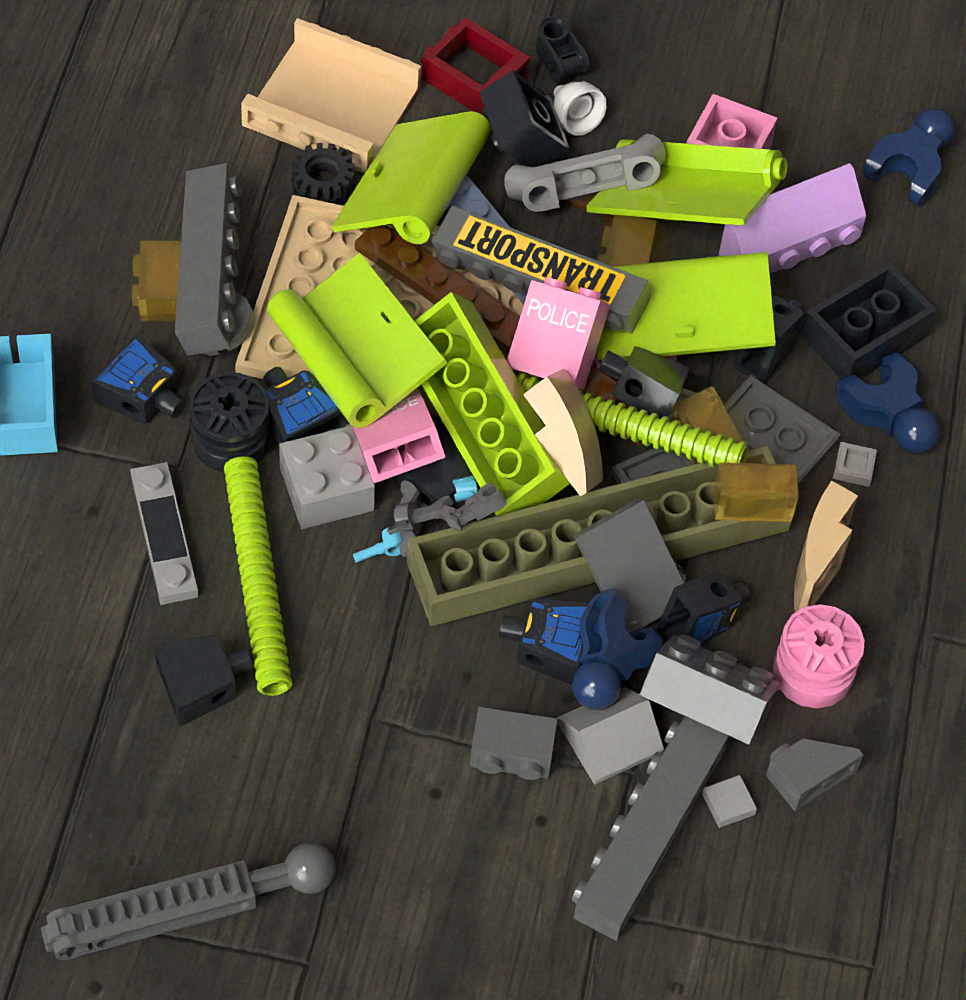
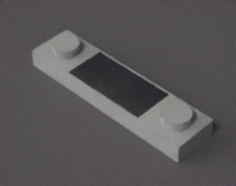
(164, 533)

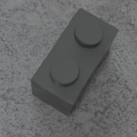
(513, 743)

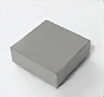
(854, 464)
(729, 801)

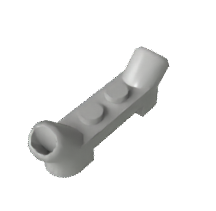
(547, 184)

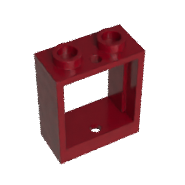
(458, 85)

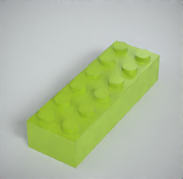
(487, 408)

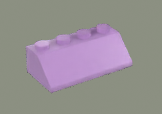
(801, 221)

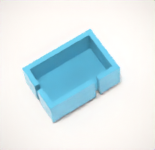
(27, 396)

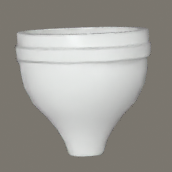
(579, 107)

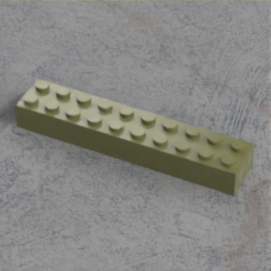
(535, 550)

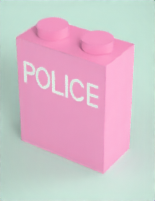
(558, 331)
(400, 439)

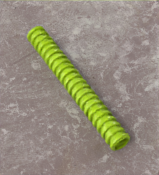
(655, 431)
(257, 576)

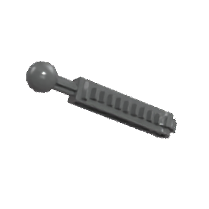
(181, 902)

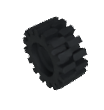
(323, 160)

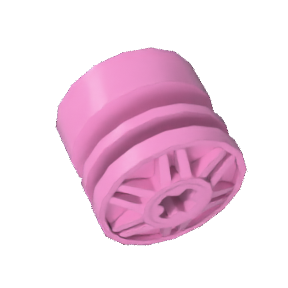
(818, 656)

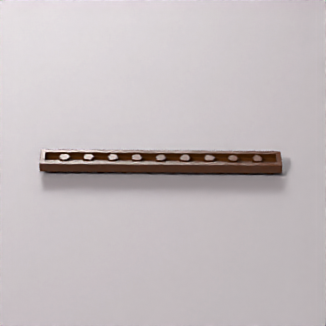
(436, 280)

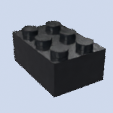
(868, 322)

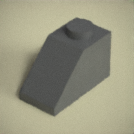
(810, 769)

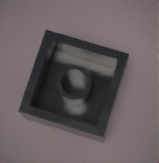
(523, 121)

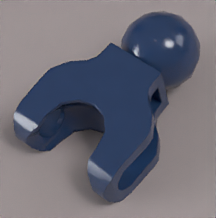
(914, 153)
(891, 405)
(610, 651)

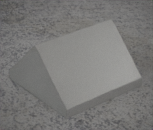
(612, 737)

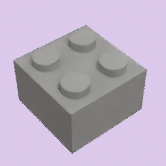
(326, 477)

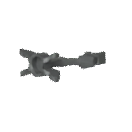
(410, 515)

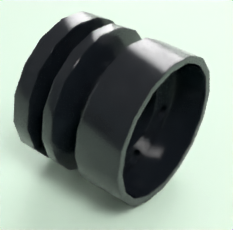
(229, 419)

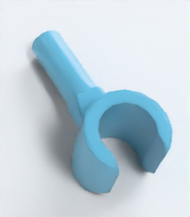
(465, 488)
(389, 546)

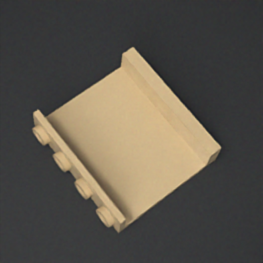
(333, 94)

